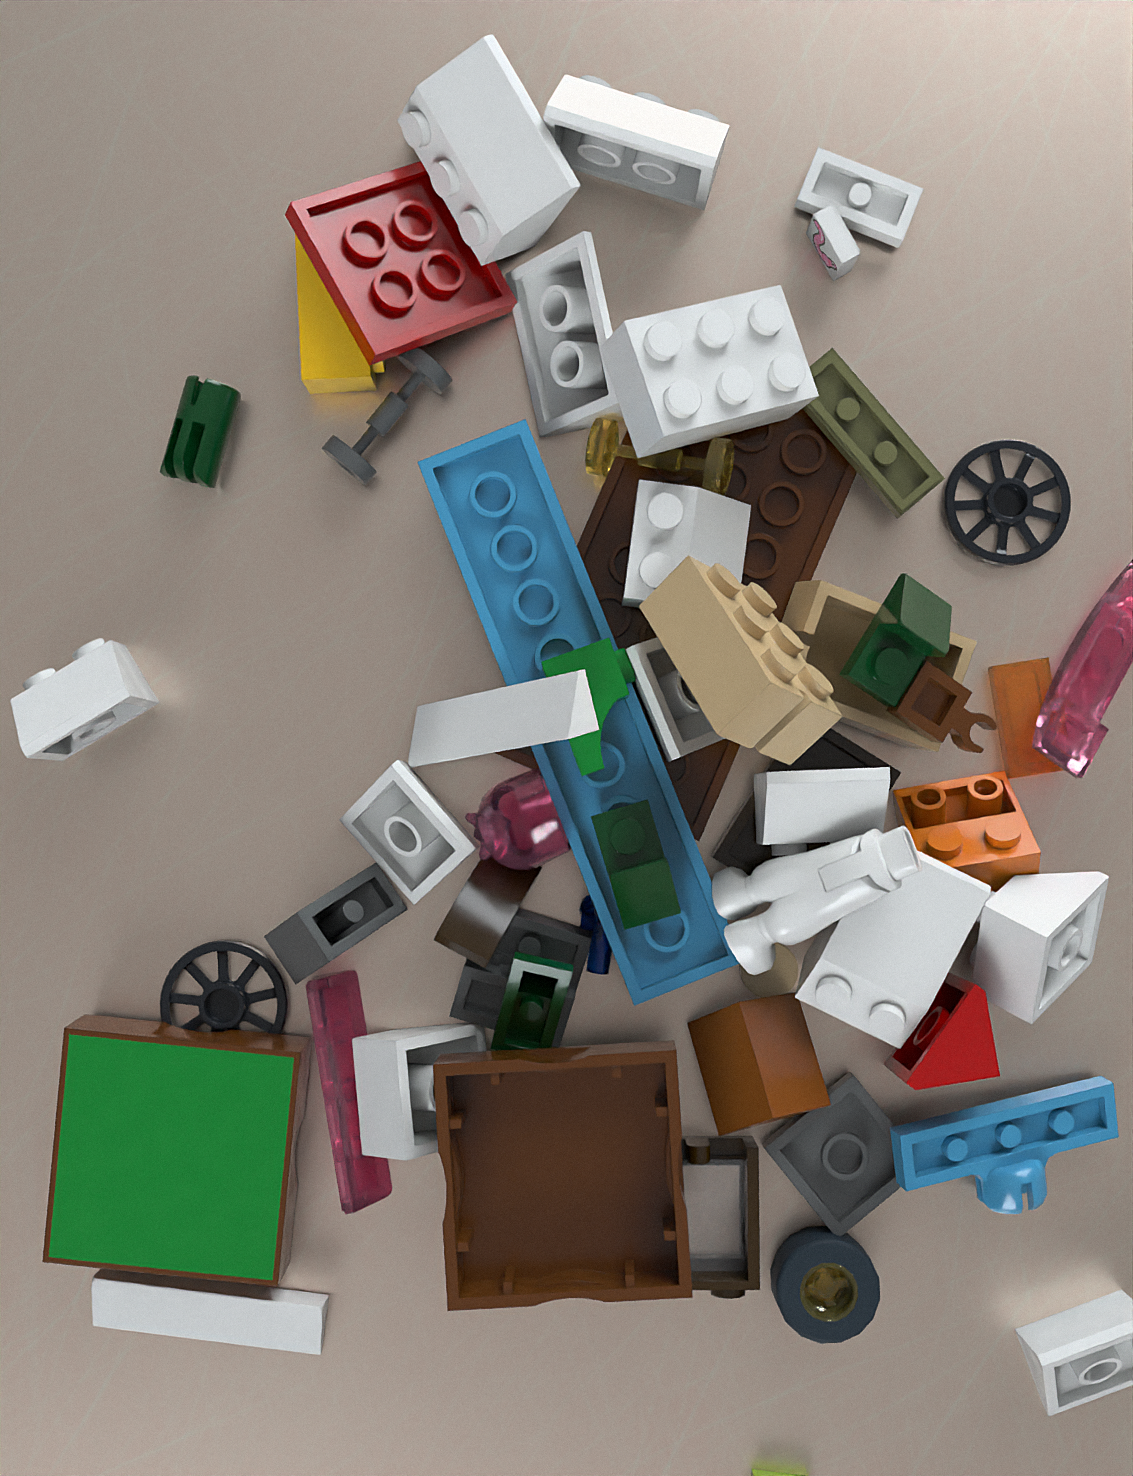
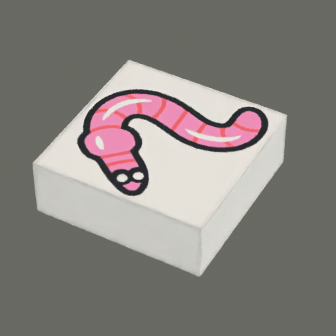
(833, 242)

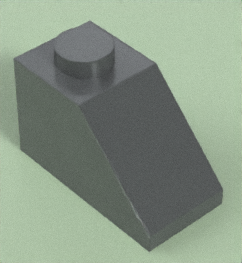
(335, 923)

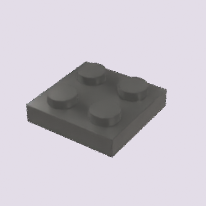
(839, 1155)

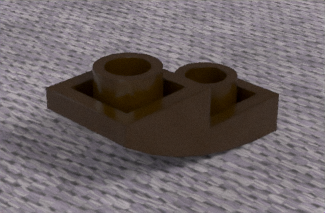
(485, 910)

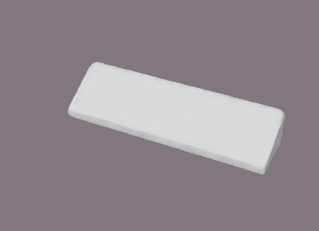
(503, 719)
(209, 1310)

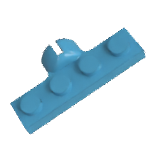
(1005, 1142)

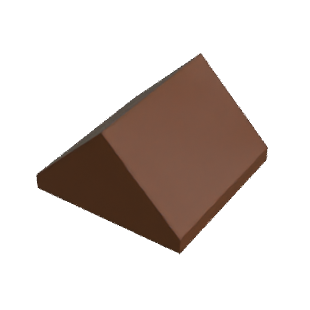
(758, 1062)

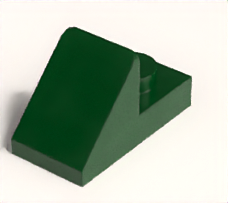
(899, 638)
(636, 864)
(531, 1003)

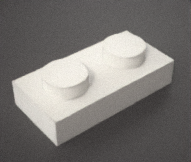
(863, 196)

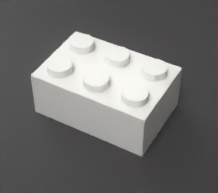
(708, 370)

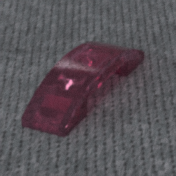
(1087, 680)

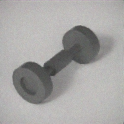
(424, 370)

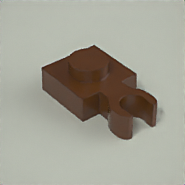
(936, 707)

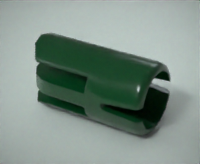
(200, 431)

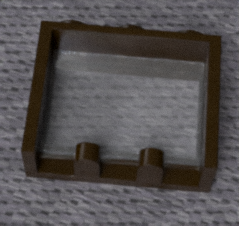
(722, 1213)

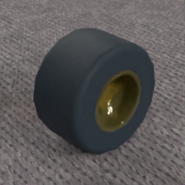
(835, 1304)

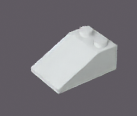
(893, 955)

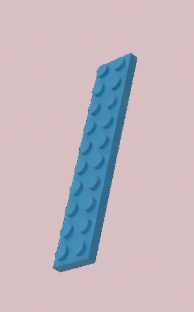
(542, 605)

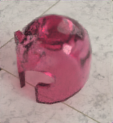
(519, 823)

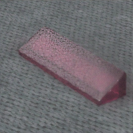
(335, 1020)

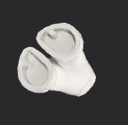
(809, 891)

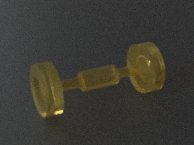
(604, 446)

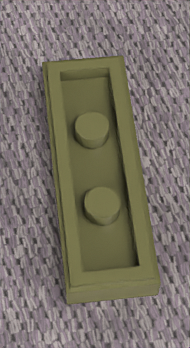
(869, 436)

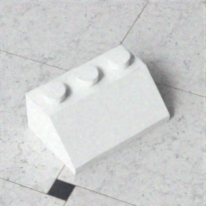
(636, 139)
(488, 152)

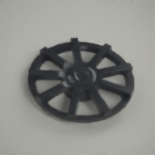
(1006, 503)
(225, 1001)

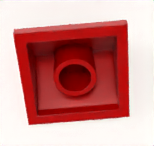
(950, 1041)

